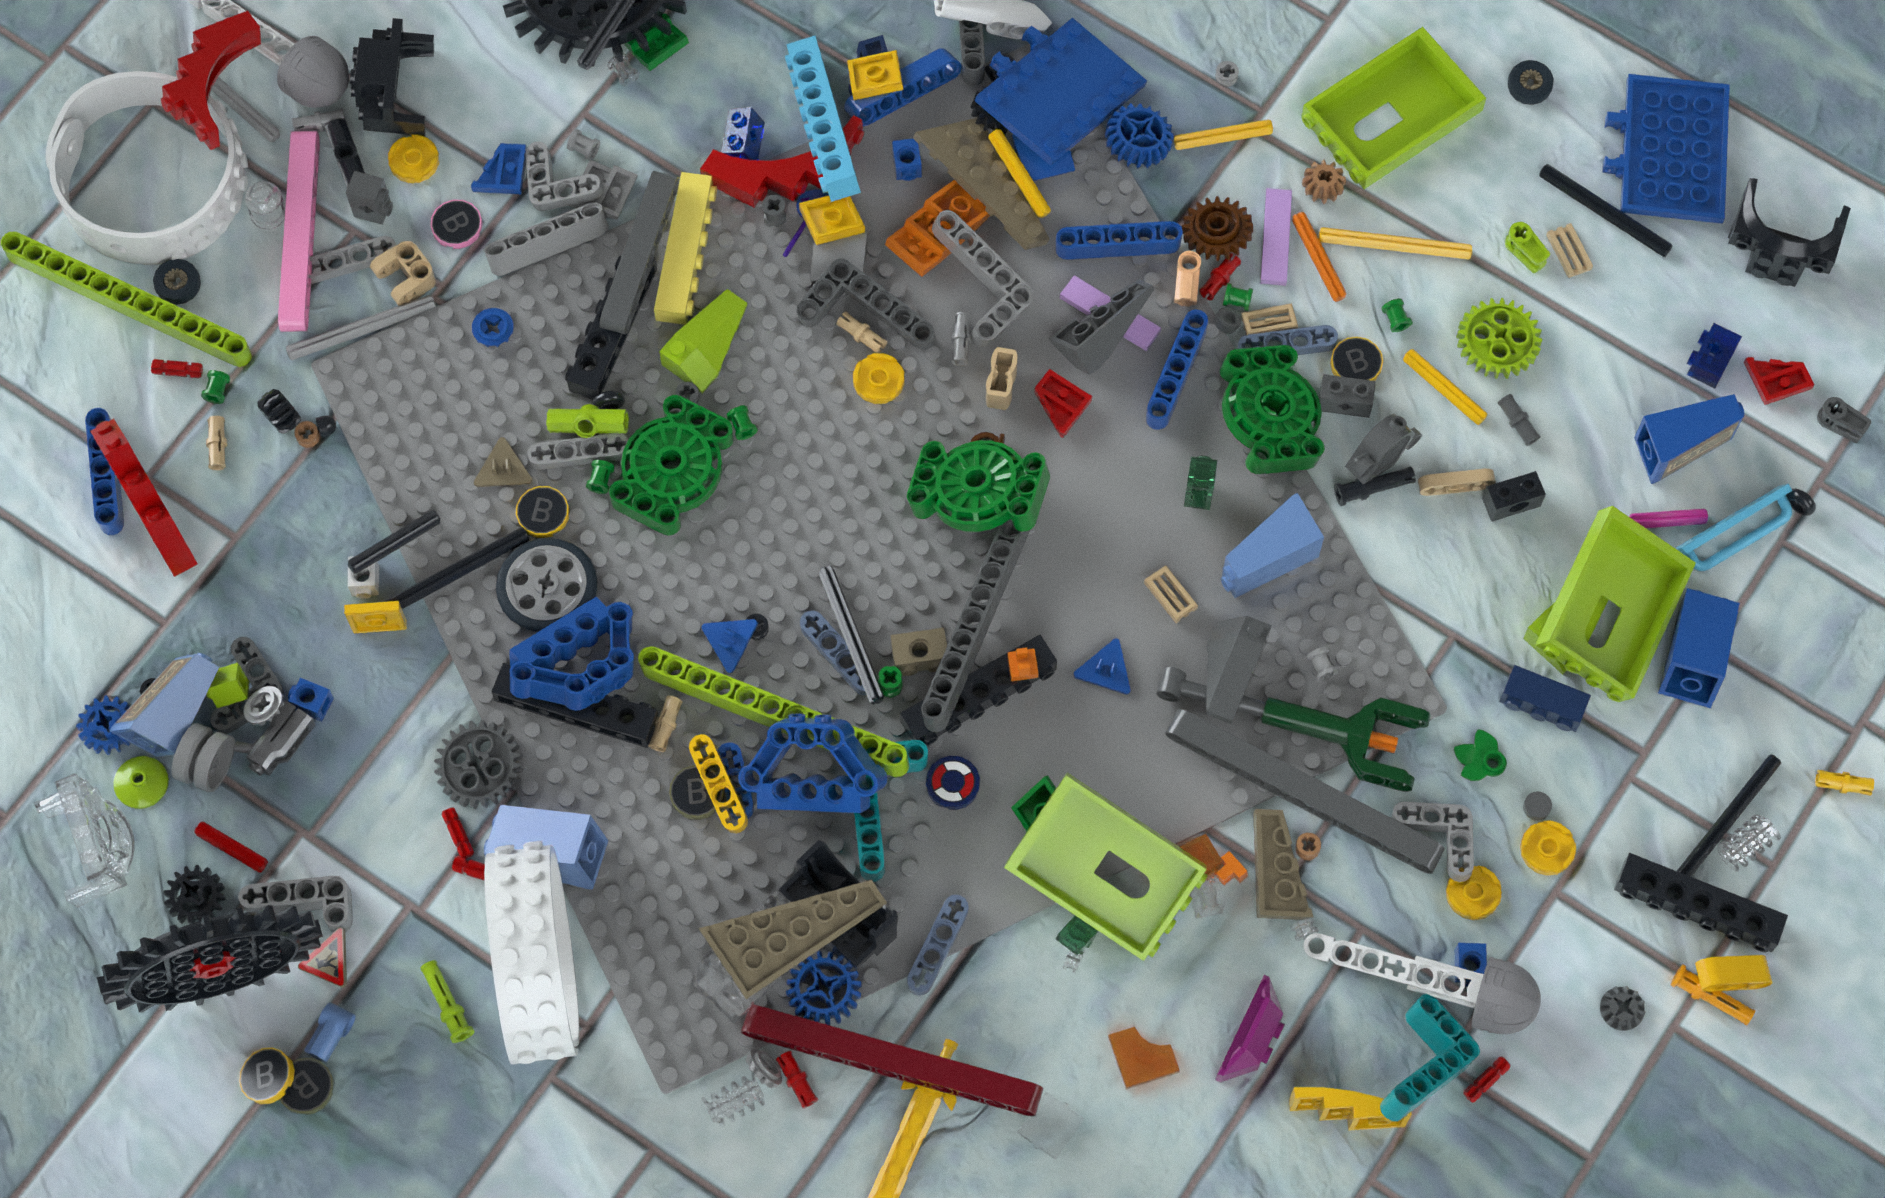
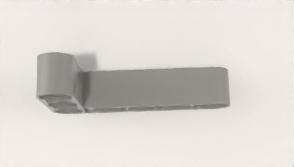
(986, 274)

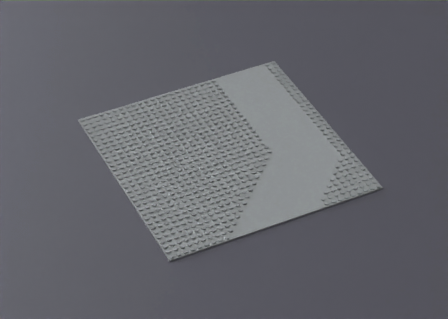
(831, 490)

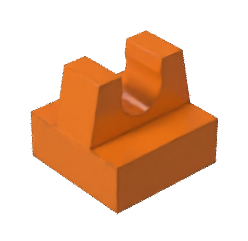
(1022, 664)
(1231, 869)

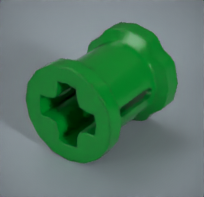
(1238, 297)
(1396, 315)
(215, 387)
(742, 422)
(600, 476)
(890, 673)

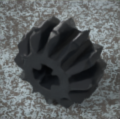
(279, 411)

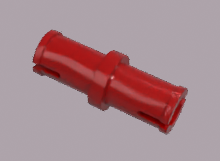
(1219, 277)
(796, 1079)

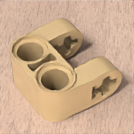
(393, 260)

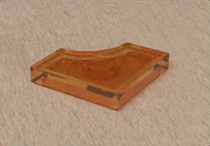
(1140, 1060)

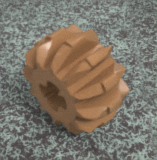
(1324, 181)

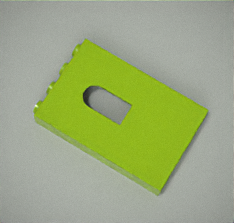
(1417, 83)
(1635, 574)
(1069, 844)

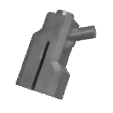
(278, 741)

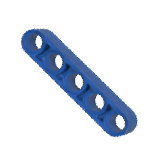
(917, 81)
(1108, 247)
(1176, 380)
(105, 482)

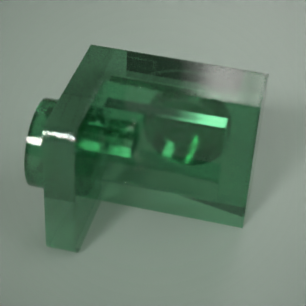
(1077, 935)

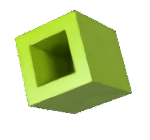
(228, 686)

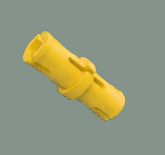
(1844, 782)

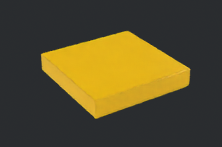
(875, 75)
(831, 220)
(375, 617)

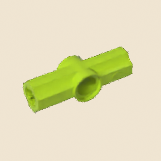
(599, 421)

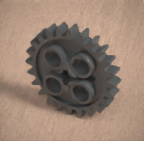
(500, 753)

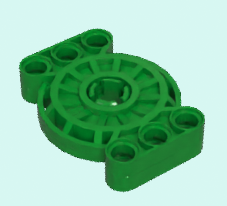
(1258, 427)
(948, 483)
(678, 488)

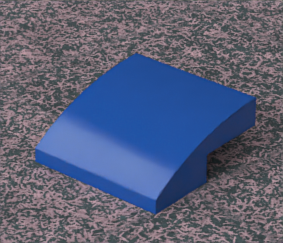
(1037, 167)

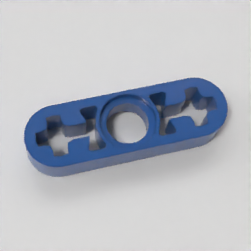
(738, 761)

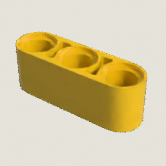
(1733, 973)

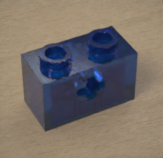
(743, 134)
(1710, 368)

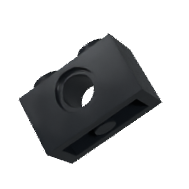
(1513, 496)

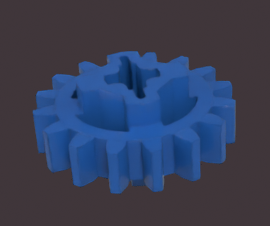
(97, 728)

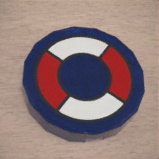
(952, 782)

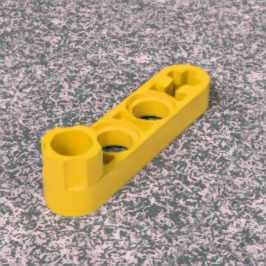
(714, 785)

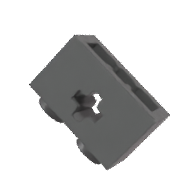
(369, 198)
(1346, 395)

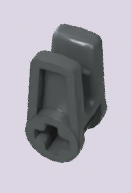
(1845, 420)

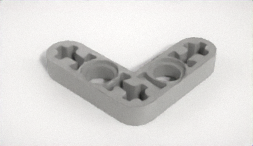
(547, 186)
(1452, 828)

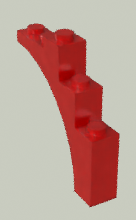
(197, 72)
(788, 177)
(144, 497)

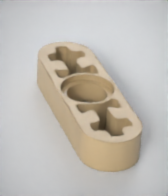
(1456, 482)

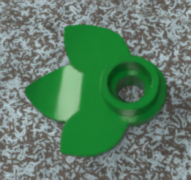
(1476, 757)

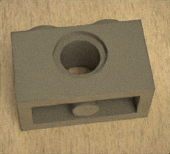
(905, 644)

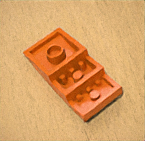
(916, 241)

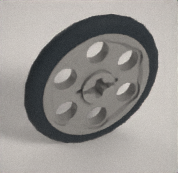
(520, 562)

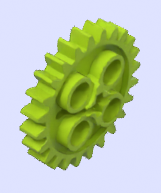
(1499, 338)

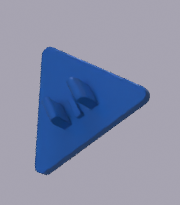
(730, 640)
(1106, 669)

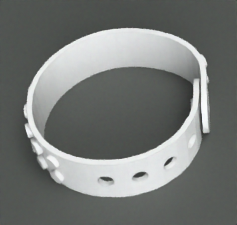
(148, 248)
(531, 953)

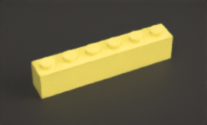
(684, 248)

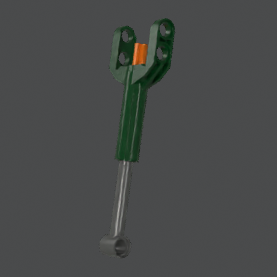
(1351, 733)

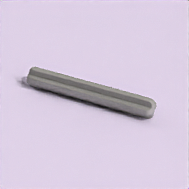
(245, 110)

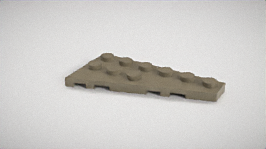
(983, 175)
(774, 940)

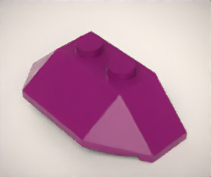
(1254, 1034)

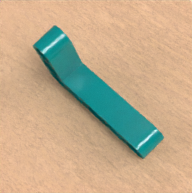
(871, 825)
(1453, 1052)

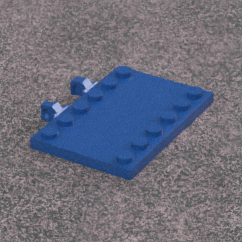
(1058, 89)
(1672, 148)

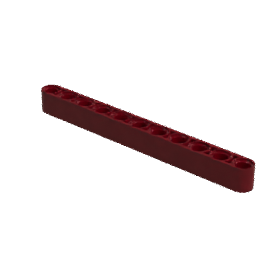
(892, 1060)

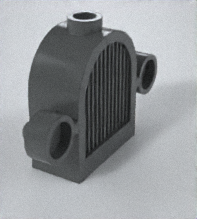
(1382, 448)

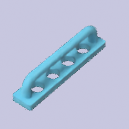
(1778, 493)

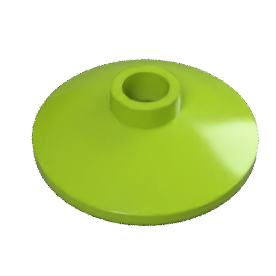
(147, 791)

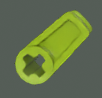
(1526, 246)

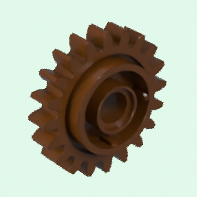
(1201, 231)

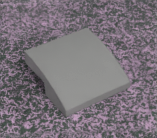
(616, 184)
(848, 248)

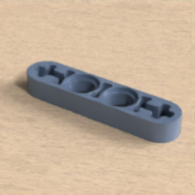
(1286, 337)
(833, 655)
(934, 943)

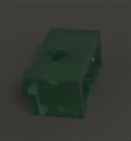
(1200, 482)

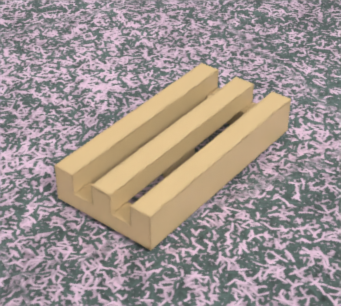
(1561, 232)
(1287, 308)
(1184, 612)

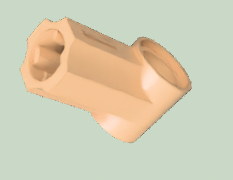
(1187, 279)

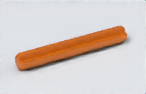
(1319, 256)

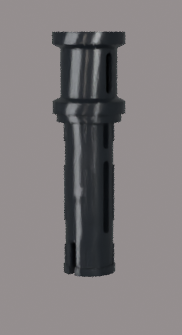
(1356, 490)

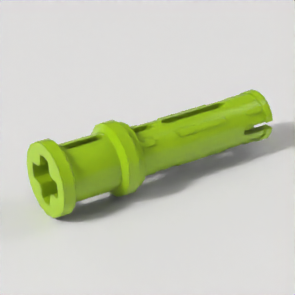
(451, 1012)

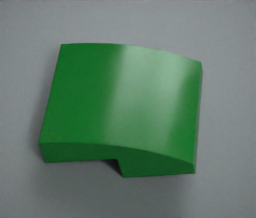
(660, 45)

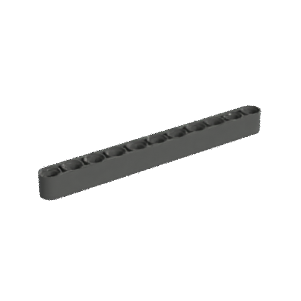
(972, 634)
(1305, 791)

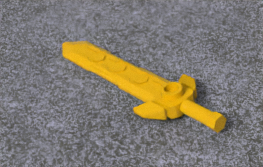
(911, 1133)

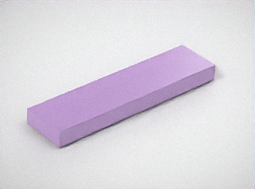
(1276, 237)
(1084, 296)

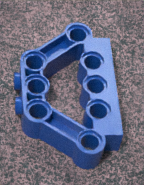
(537, 655)
(847, 752)

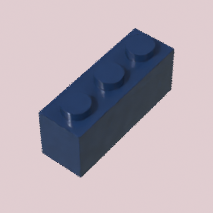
(1544, 699)

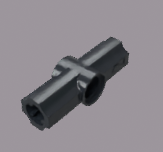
(343, 145)

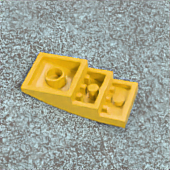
(1337, 1104)

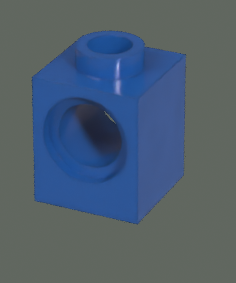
(906, 150)
(318, 706)
(1470, 952)

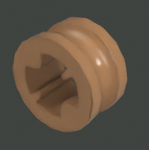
(312, 439)
(1308, 855)

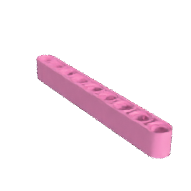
(299, 231)

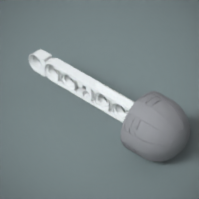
(308, 72)
(1503, 997)

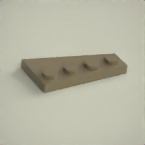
(1276, 870)

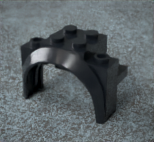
(377, 75)
(1781, 254)
(822, 872)

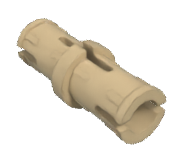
(861, 332)
(216, 443)
(665, 723)

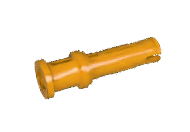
(1693, 987)

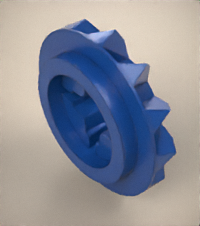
(494, 317)

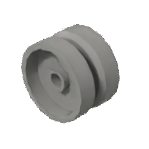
(203, 757)

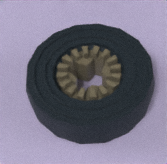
(1541, 86)
(168, 273)

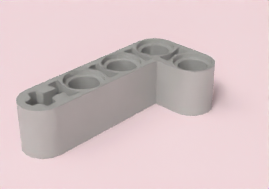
(296, 888)

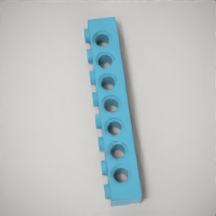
(823, 119)

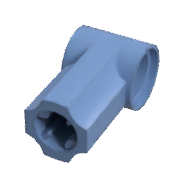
(333, 1024)

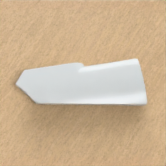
(1001, 17)

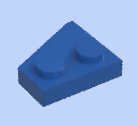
(504, 171)

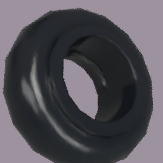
(609, 400)
(1801, 502)

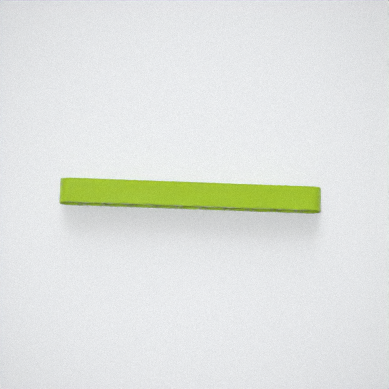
(134, 306)
(758, 709)

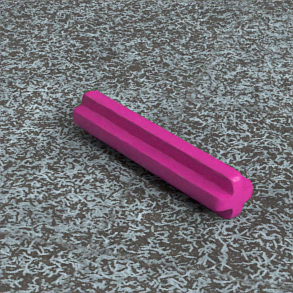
(1671, 518)

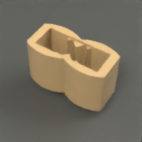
(1001, 378)

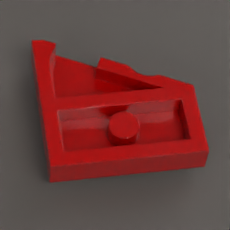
(1778, 379)
(1061, 401)

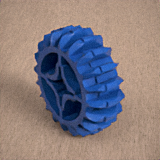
(1139, 135)
(832, 983)

